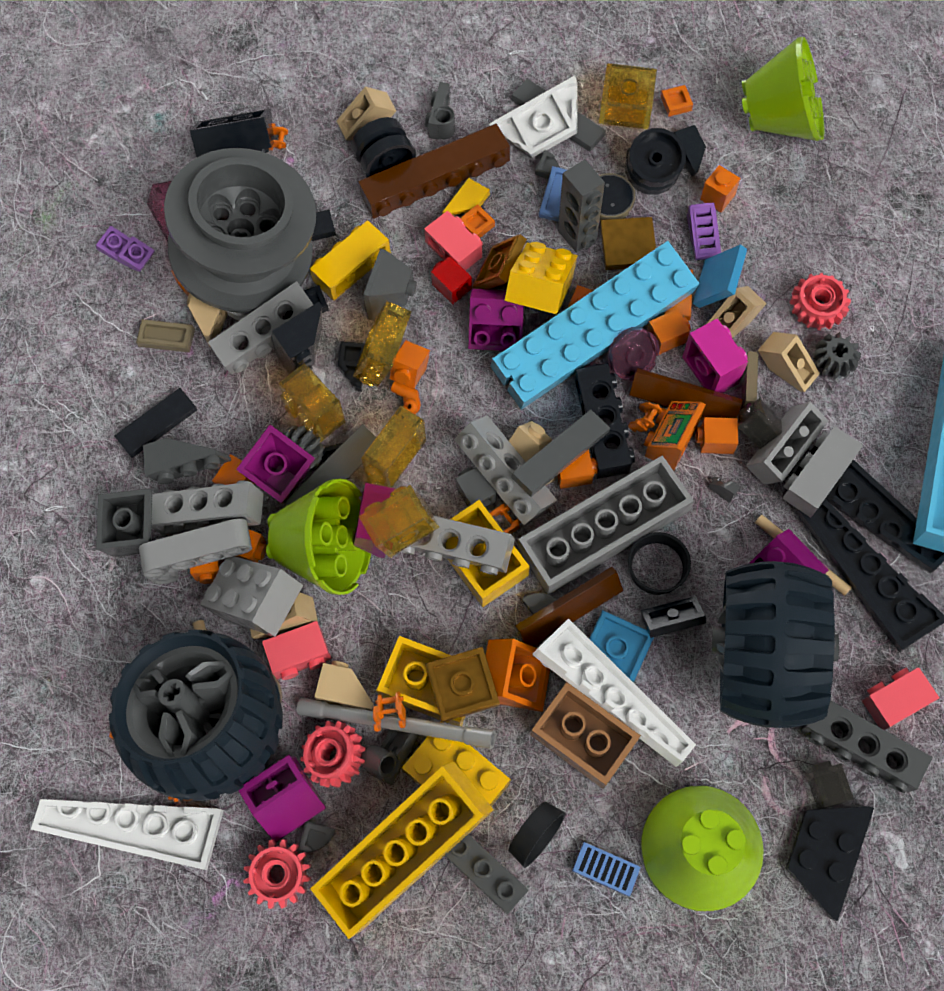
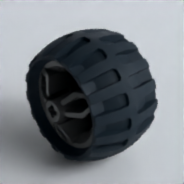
(776, 644)
(202, 749)

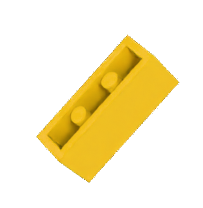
(349, 260)

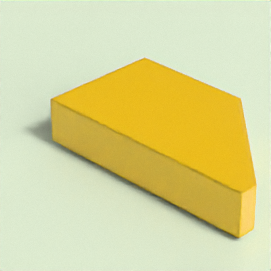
(467, 197)

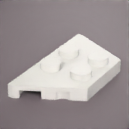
(542, 120)

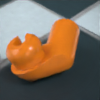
(410, 396)

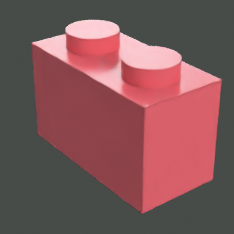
(451, 238)
(296, 651)
(900, 698)

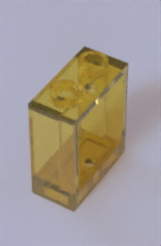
(382, 344)
(394, 448)

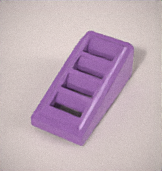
(703, 215)

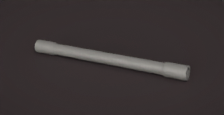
(468, 735)

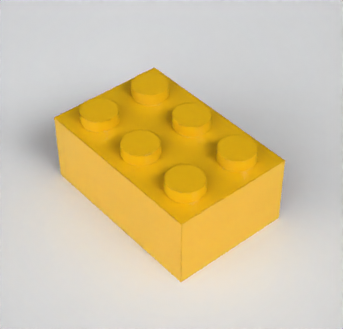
(541, 277)
(483, 585)
(409, 676)
(438, 752)

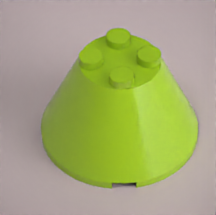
(784, 96)
(318, 537)
(702, 848)

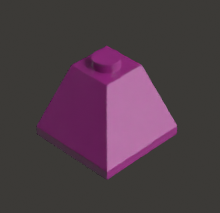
(276, 464)

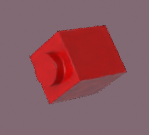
(451, 280)

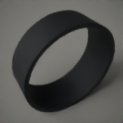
(666, 539)
(536, 833)

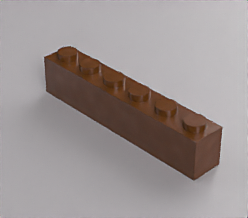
(434, 171)

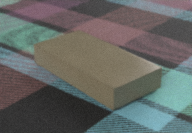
(165, 335)
(749, 379)

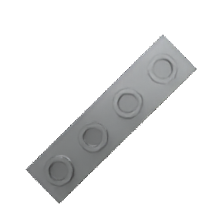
(249, 329)
(497, 461)
(201, 507)
(497, 553)

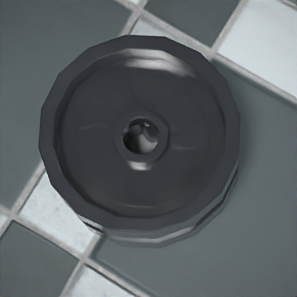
(381, 146)
(655, 161)

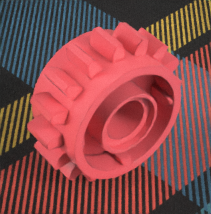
(820, 288)
(347, 758)
(261, 879)

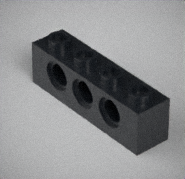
(600, 380)

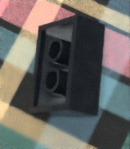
(243, 130)
(299, 338)

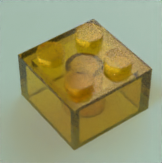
(627, 96)
(311, 402)
(398, 520)

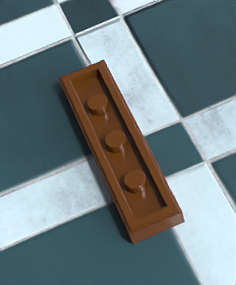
(664, 389)
(570, 606)

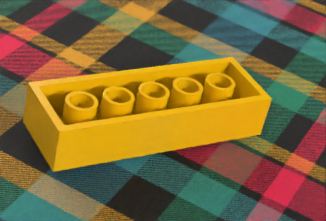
(401, 849)

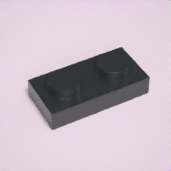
(673, 616)

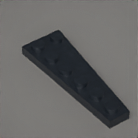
(879, 512)
(885, 593)

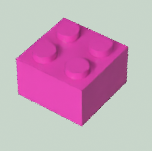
(715, 357)

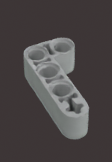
(197, 547)

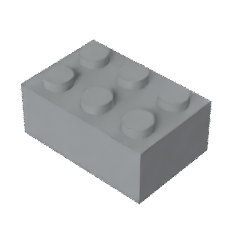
(251, 595)

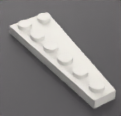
(592, 673)
(154, 831)

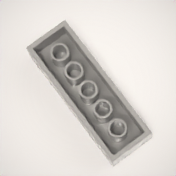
(604, 524)

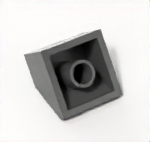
(124, 521)

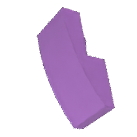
(124, 249)

